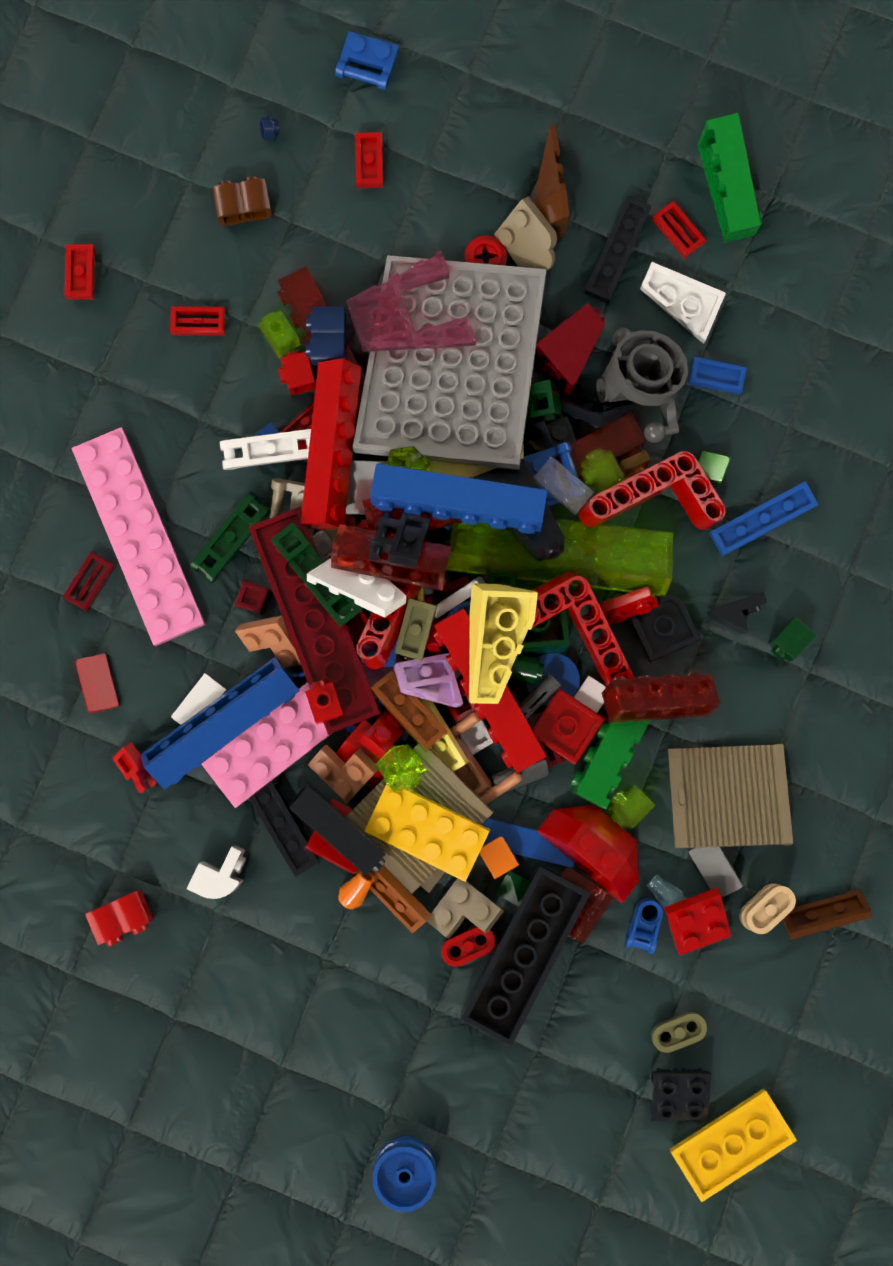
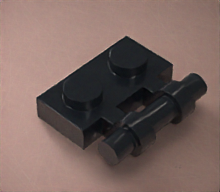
(408, 539)

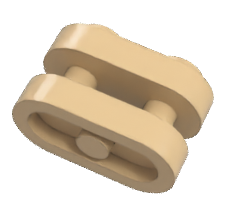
(767, 908)

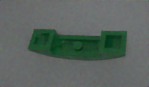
(303, 560)

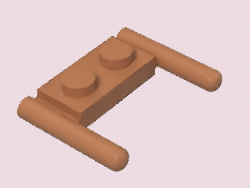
(473, 774)

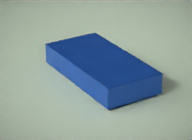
(717, 375)

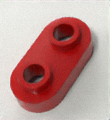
(469, 947)

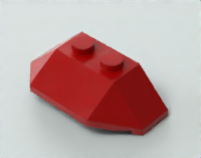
(595, 846)

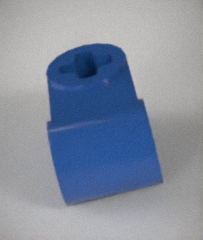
(644, 927)

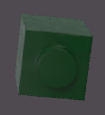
(791, 640)

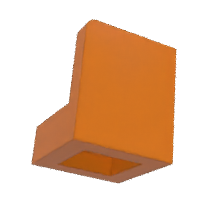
(498, 857)

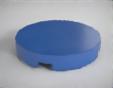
(562, 670)

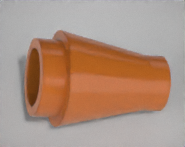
(355, 890)

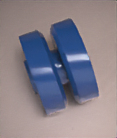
(401, 1190)

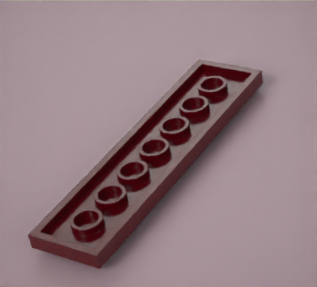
(319, 641)

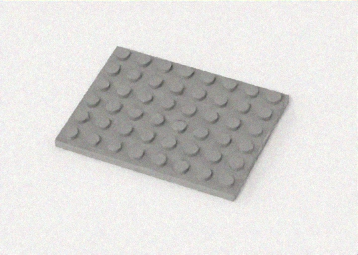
(462, 399)

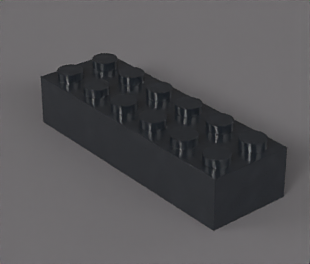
(524, 955)

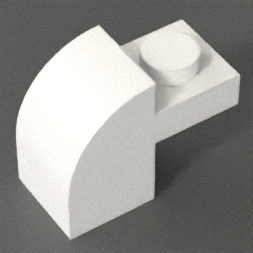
(216, 882)

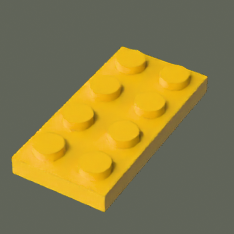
(428, 831)
(732, 1145)

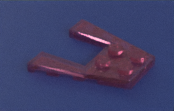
(384, 321)

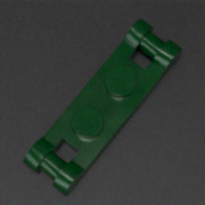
(230, 537)

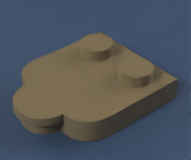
(528, 236)

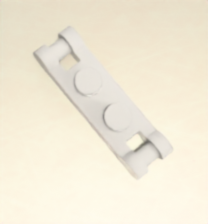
(265, 449)

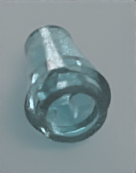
(665, 892)

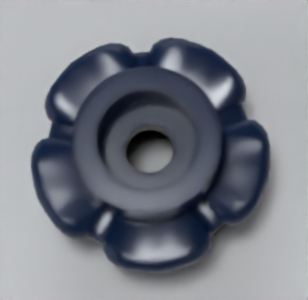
(269, 128)

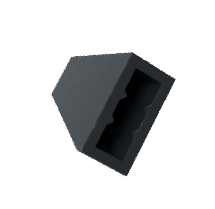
(541, 545)
(337, 829)

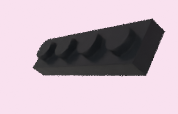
(617, 249)
(283, 829)

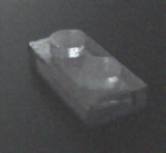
(563, 485)

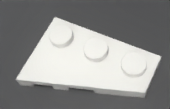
(684, 299)
(367, 591)

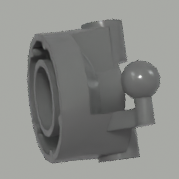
(624, 378)

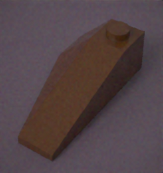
(550, 190)

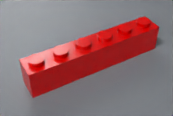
(331, 444)
(505, 718)

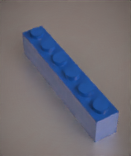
(458, 498)
(219, 723)

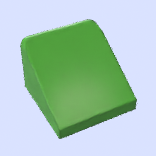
(714, 466)

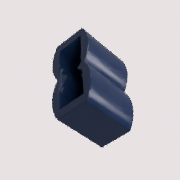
(328, 333)

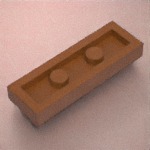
(409, 712)
(398, 899)

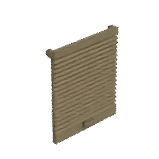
(438, 785)
(729, 796)

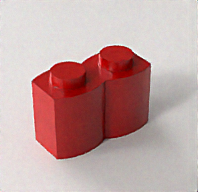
(120, 917)

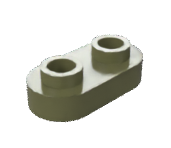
(679, 1035)

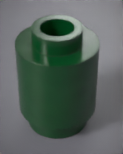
(526, 669)

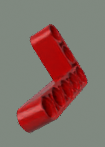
(672, 477)
(585, 624)
(383, 640)

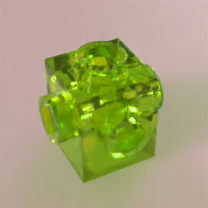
(401, 768)

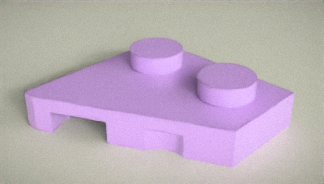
(429, 680)

